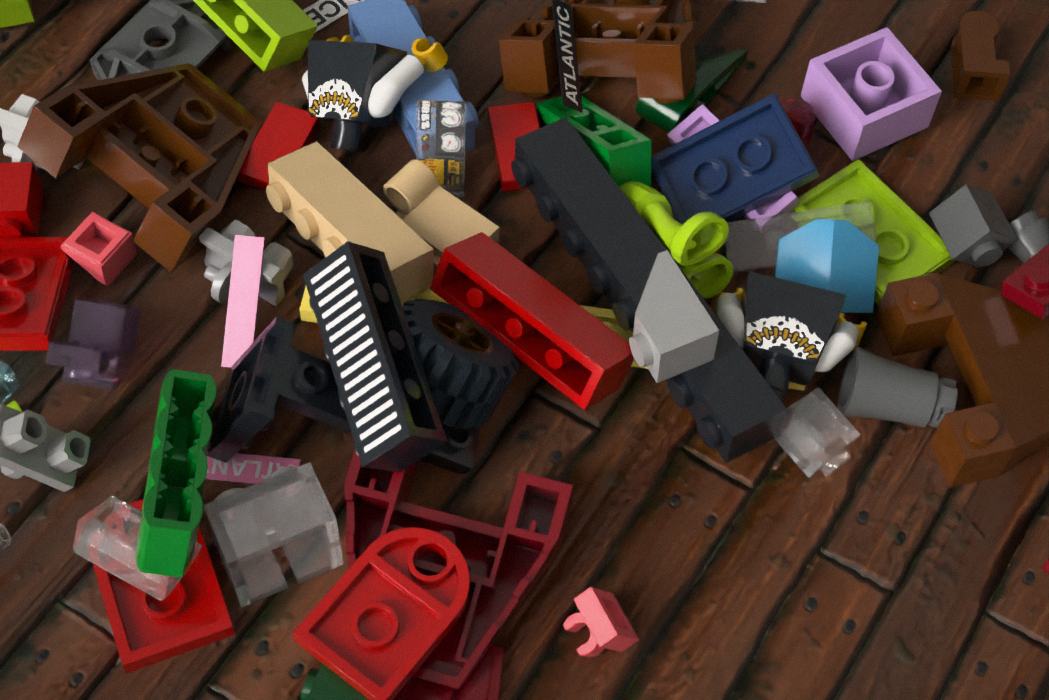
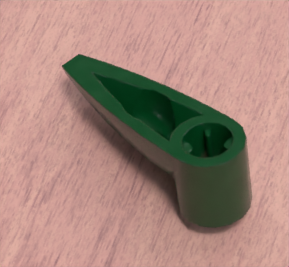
(712, 76)

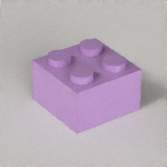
(870, 93)

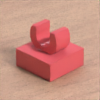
(605, 620)

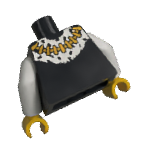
(362, 82)
(787, 328)

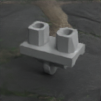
(275, 266)
(40, 450)

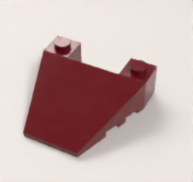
(500, 560)

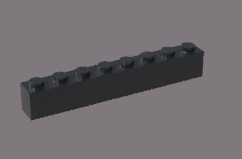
(618, 249)

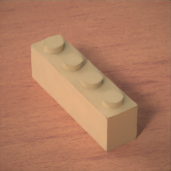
(337, 208)

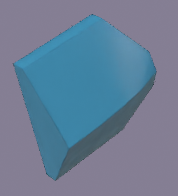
(832, 258)

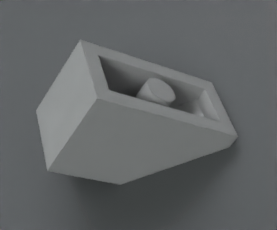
(671, 324)

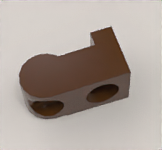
(973, 59)

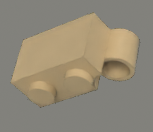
(433, 211)

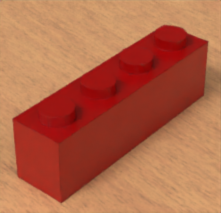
(533, 319)

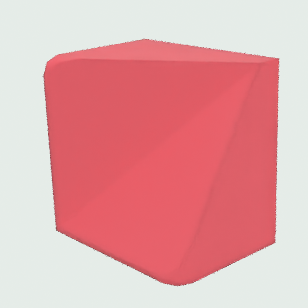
(101, 248)

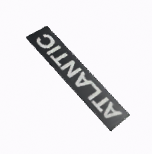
(567, 55)

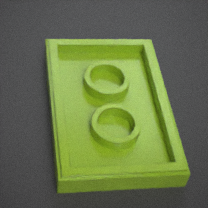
(904, 239)

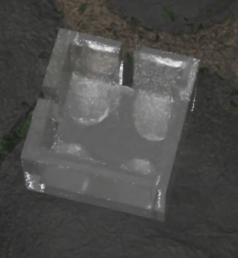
(277, 512)

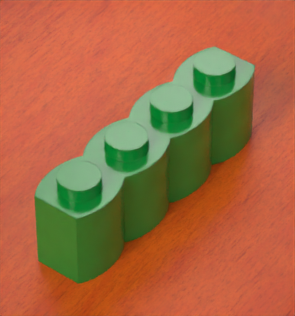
(176, 474)

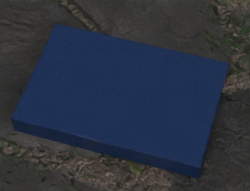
(735, 164)

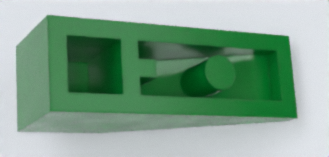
(615, 144)

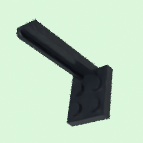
(280, 375)

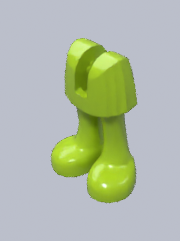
(689, 243)

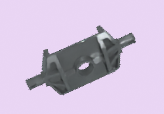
(183, 22)

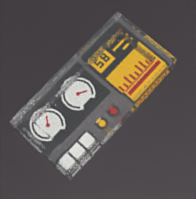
(443, 141)

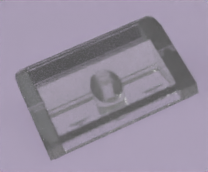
(109, 540)

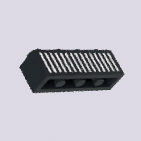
(373, 358)

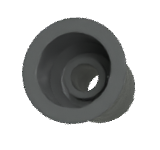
(894, 391)

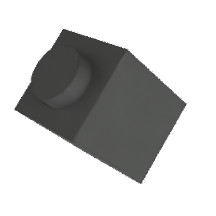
(973, 226)

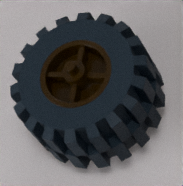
(461, 362)

